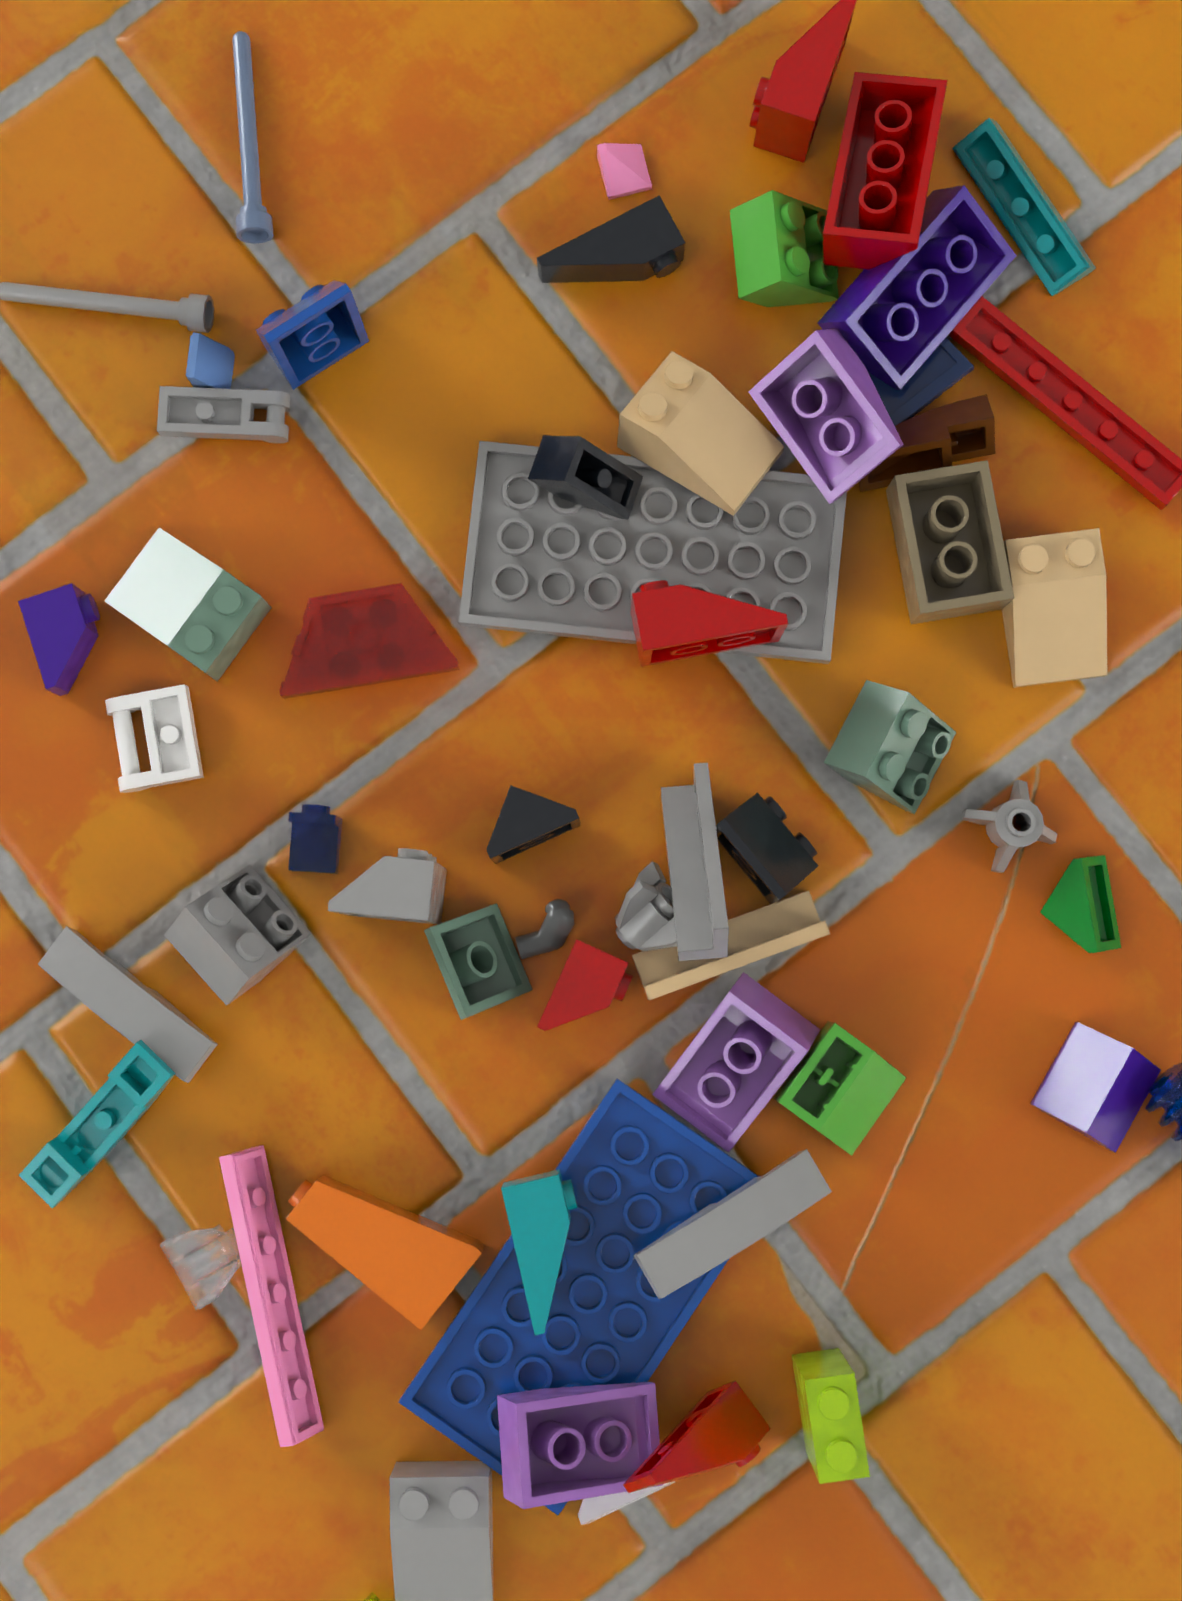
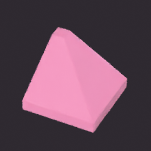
(623, 169)

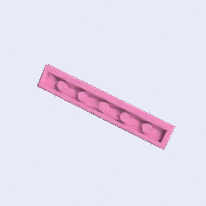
(271, 1295)

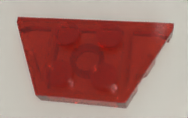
(363, 641)

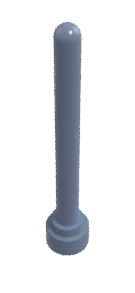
(253, 221)

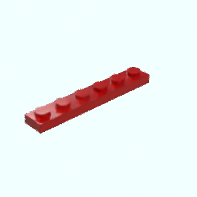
(1070, 402)

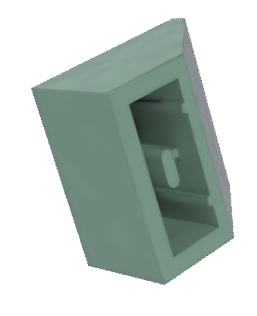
(890, 745)

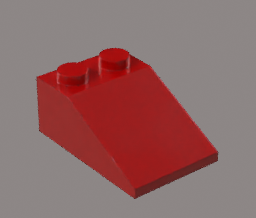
(795, 94)
(690, 623)

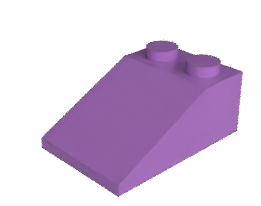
(828, 412)
(736, 1062)
(574, 1441)

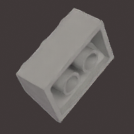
(396, 889)

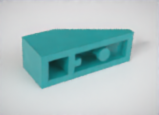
(539, 1229)

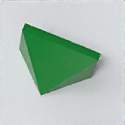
(1085, 905)

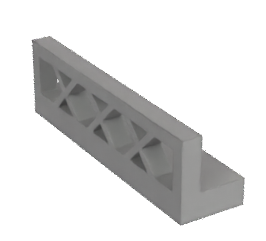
(695, 869)

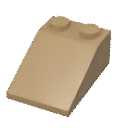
(697, 434)
(1057, 608)

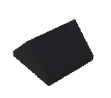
(527, 822)

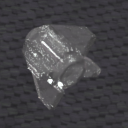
(203, 1261)

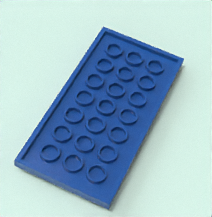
(632, 1183)

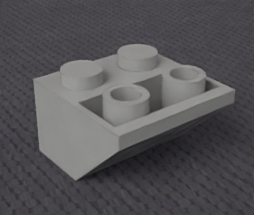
(236, 934)

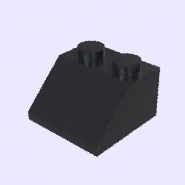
(766, 847)

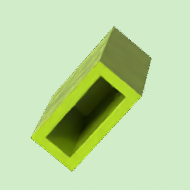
(830, 1416)

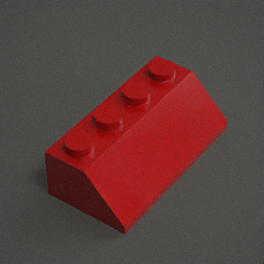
(882, 169)

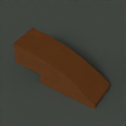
(938, 439)

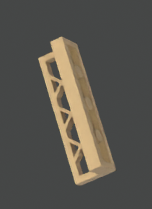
(749, 940)

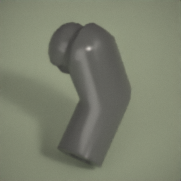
(552, 932)

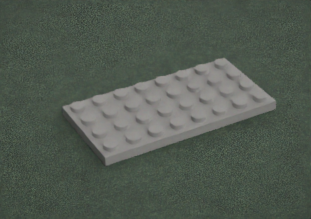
(573, 569)

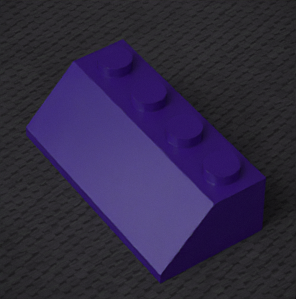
(911, 304)

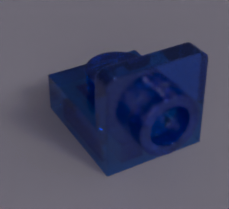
(315, 840)

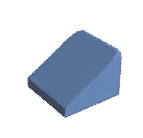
(209, 363)

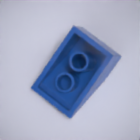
(314, 332)

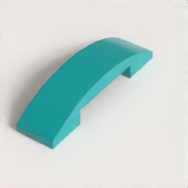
(98, 1125)

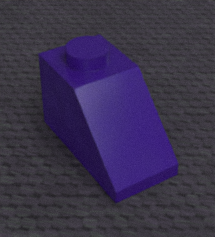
(61, 633)

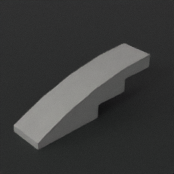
(127, 1003)
(732, 1224)

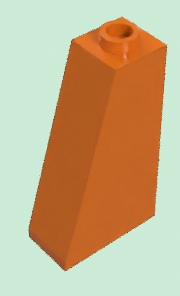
(386, 1247)

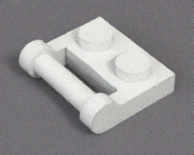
(168, 733)

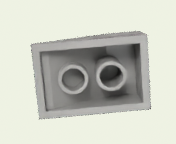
(442, 1531)

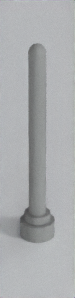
(194, 312)

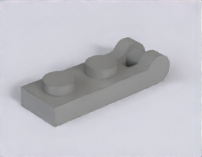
(222, 413)

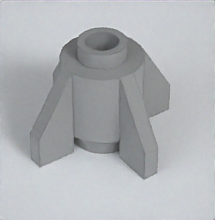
(1000, 826)
(647, 913)

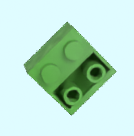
(781, 252)
(840, 1087)

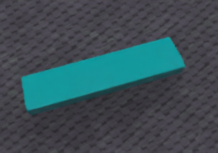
(1023, 207)

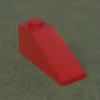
(714, 1434)

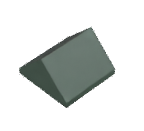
(478, 960)

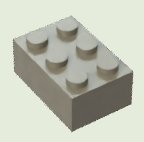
(949, 542)

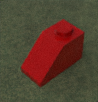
(585, 986)

